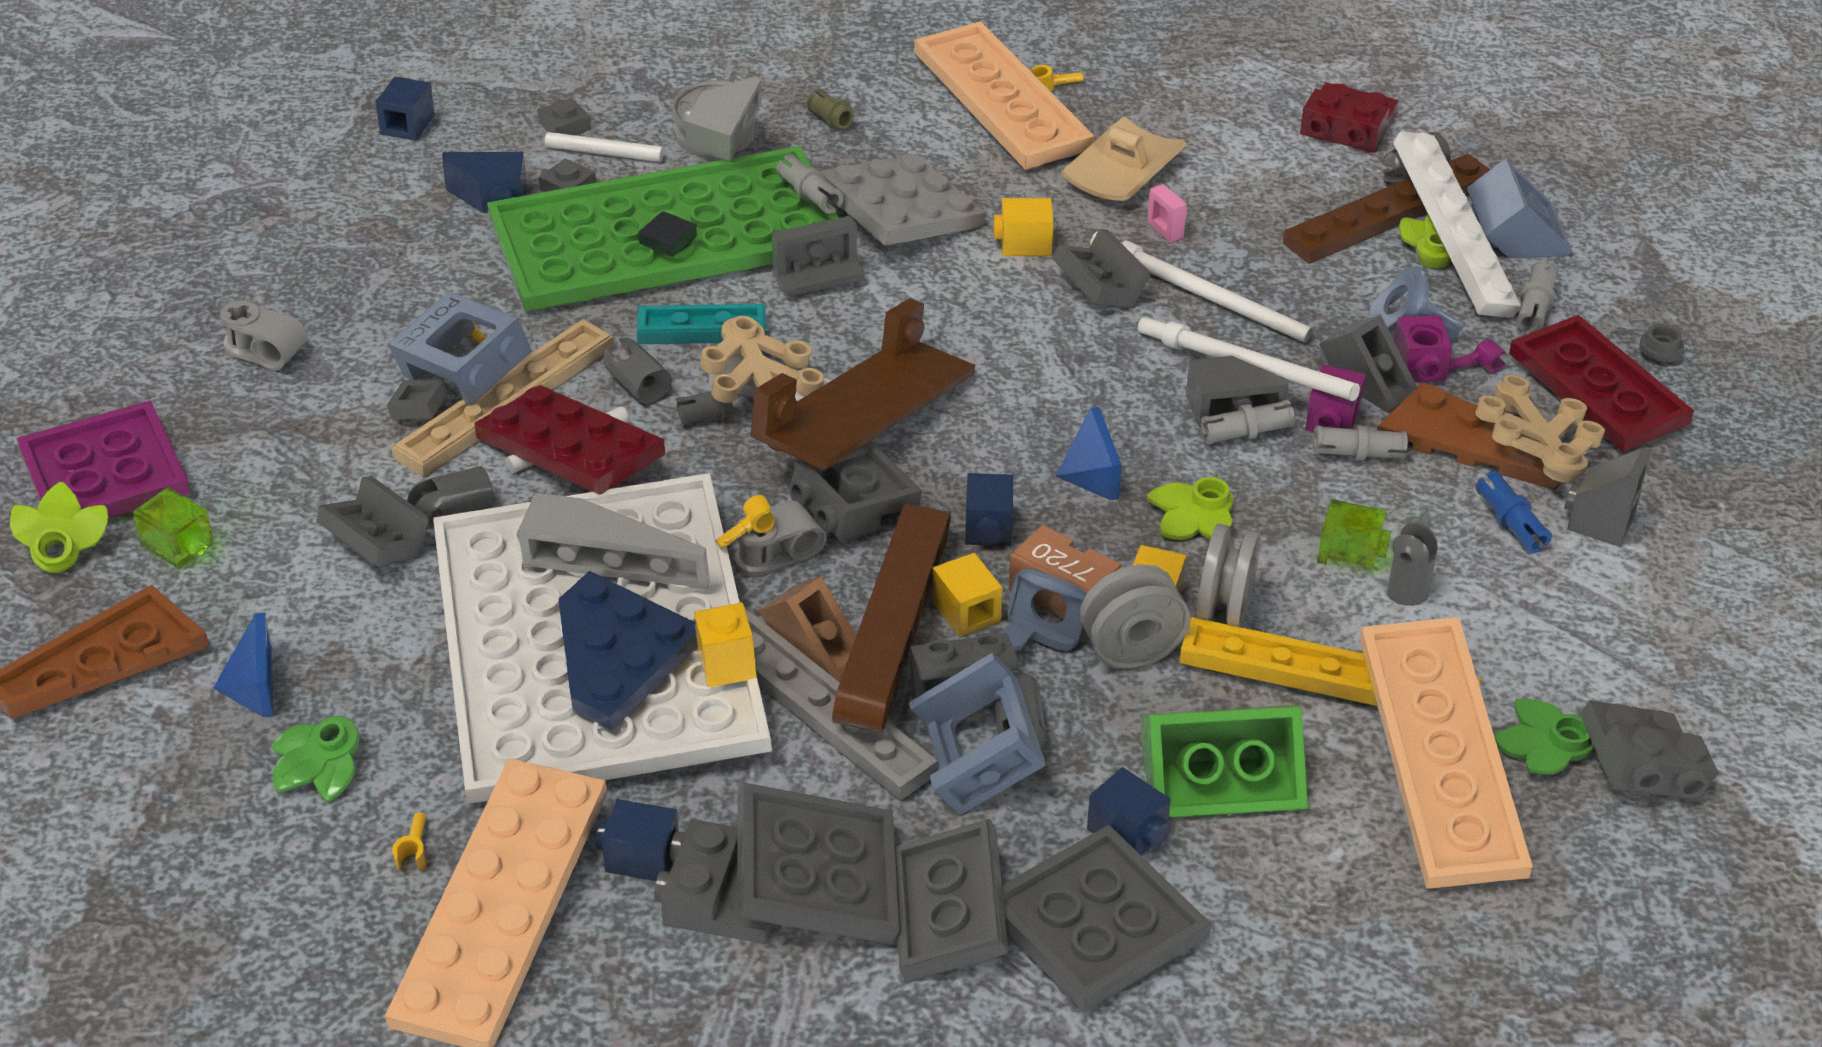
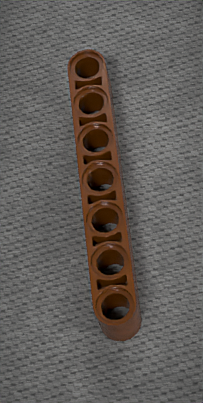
(891, 619)

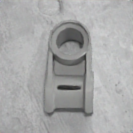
(263, 336)
(791, 540)

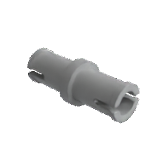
(810, 184)
(1537, 296)
(1247, 421)
(1360, 442)

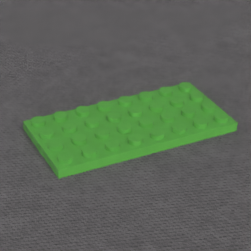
(586, 236)

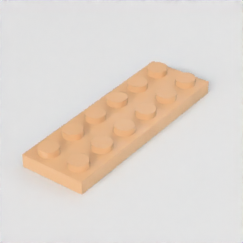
(1003, 95)
(1444, 754)
(497, 906)

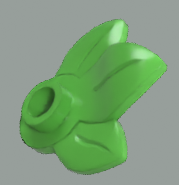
(1544, 737)
(313, 758)

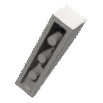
(586, 537)

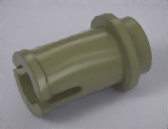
(835, 112)

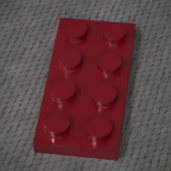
(1618, 392)
(570, 439)

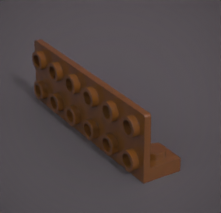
(861, 400)

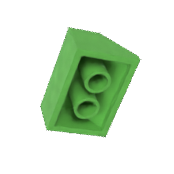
(1226, 759)

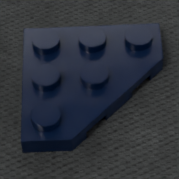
(618, 647)

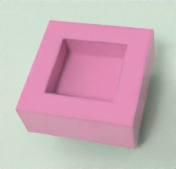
(1167, 213)

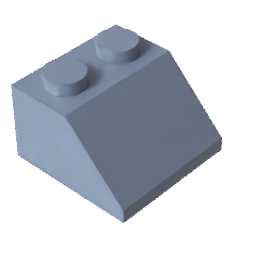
(1517, 215)

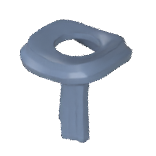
(1416, 303)
(1026, 622)

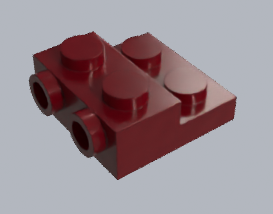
(1348, 116)

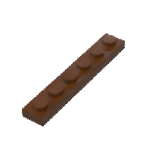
(1370, 215)

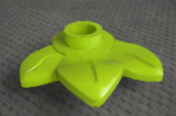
(1426, 240)
(1193, 507)
(58, 522)

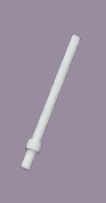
(1220, 295)
(1181, 337)

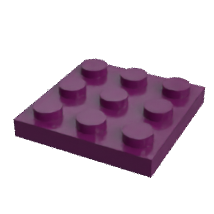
(106, 459)

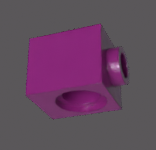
(1424, 347)
(1331, 410)

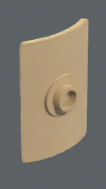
(1121, 161)

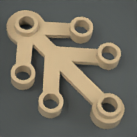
(747, 338)
(1561, 460)

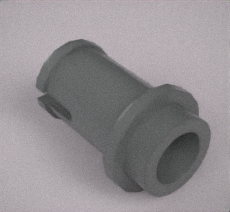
(701, 407)

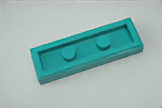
(691, 322)

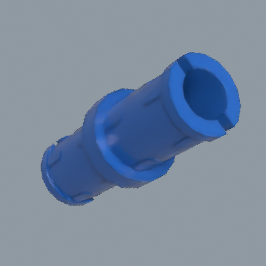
(1513, 512)

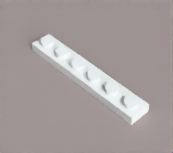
(1457, 225)

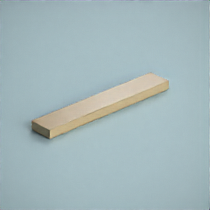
(547, 366)

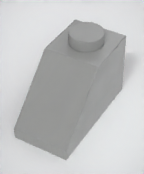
(722, 117)

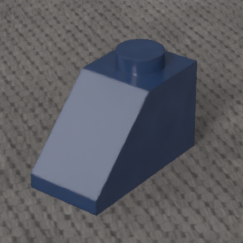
(484, 176)

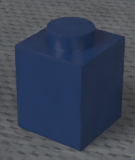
(405, 108)
(989, 509)
(1131, 809)
(637, 839)

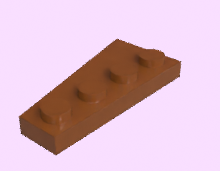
(1450, 425)
(102, 650)

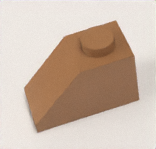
(813, 624)

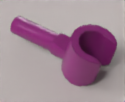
(1484, 354)

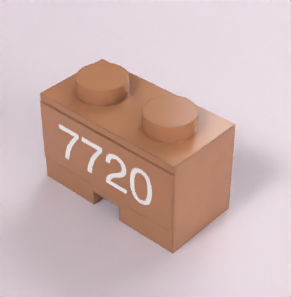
(1055, 555)

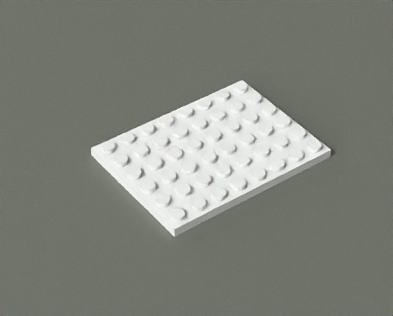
(513, 659)

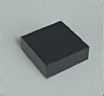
(667, 233)

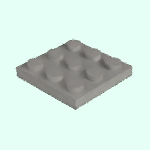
(903, 199)

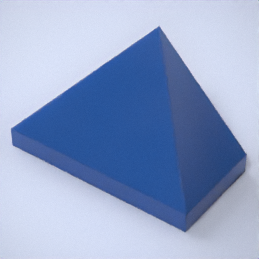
(1093, 459)
(249, 670)

